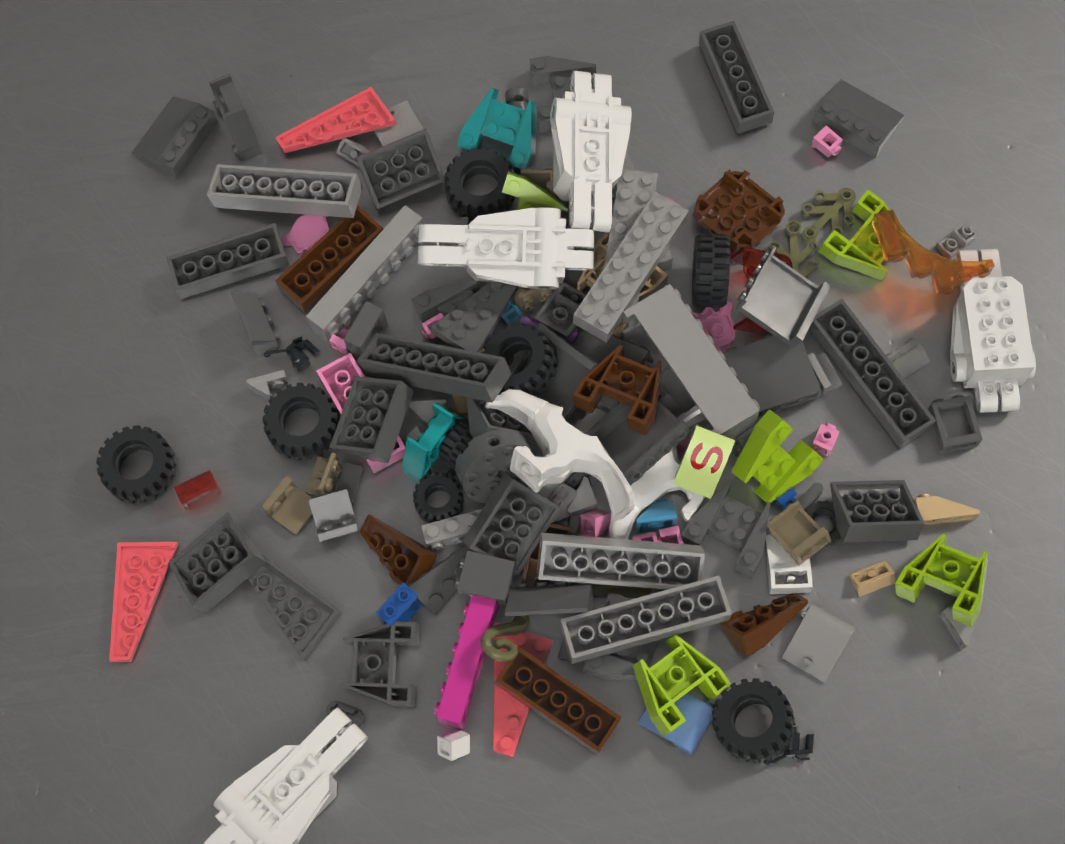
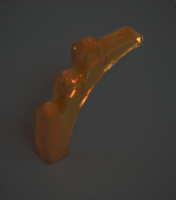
(921, 262)

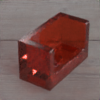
(197, 488)

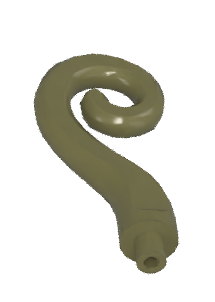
(512, 628)

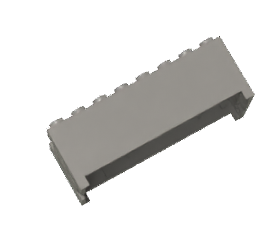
(690, 363)

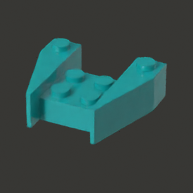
(503, 124)
(423, 452)

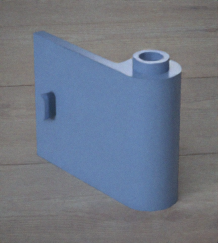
(688, 734)

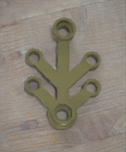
(829, 212)
(795, 258)

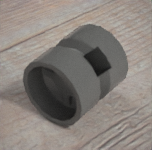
(517, 97)

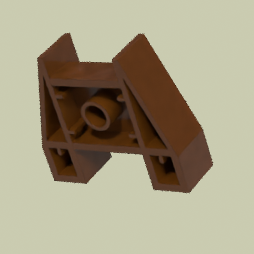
(625, 382)

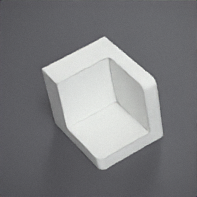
(453, 744)

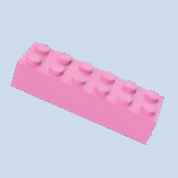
(337, 381)

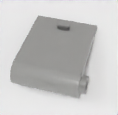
(406, 124)
(820, 639)

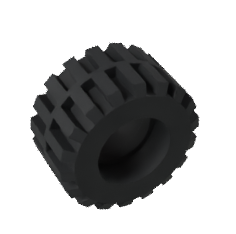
(455, 443)
(433, 484)

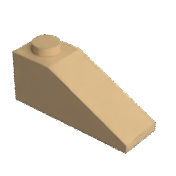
(941, 510)

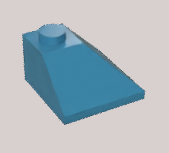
(657, 517)

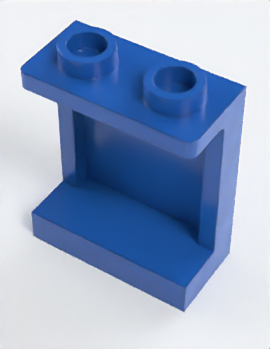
(400, 606)

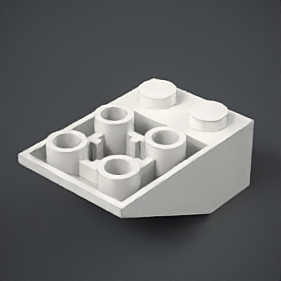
(783, 571)

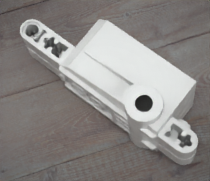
(589, 148)
(510, 247)
(991, 337)
(288, 788)

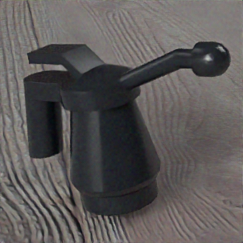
(297, 356)
(793, 748)

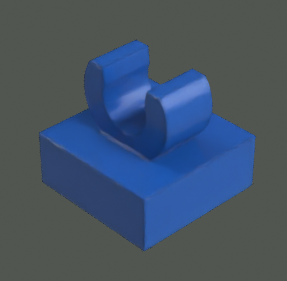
(784, 498)

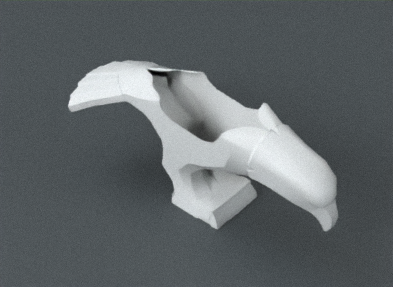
(564, 451)
(658, 482)

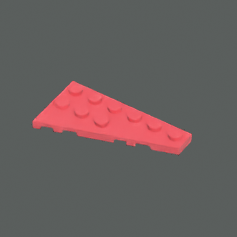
(349, 118)
(138, 580)
(509, 712)

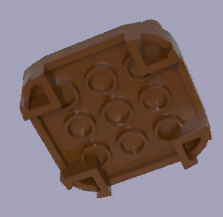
(739, 210)

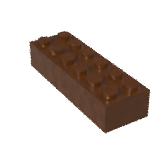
(328, 260)
(558, 700)

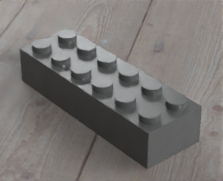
(736, 77)
(227, 261)

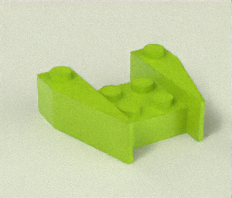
(530, 193)
(863, 250)
(770, 463)
(949, 572)
(675, 677)

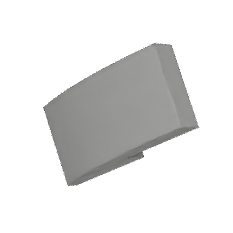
(957, 240)

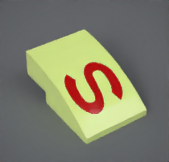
(703, 462)

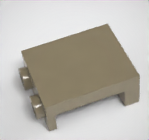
(798, 533)

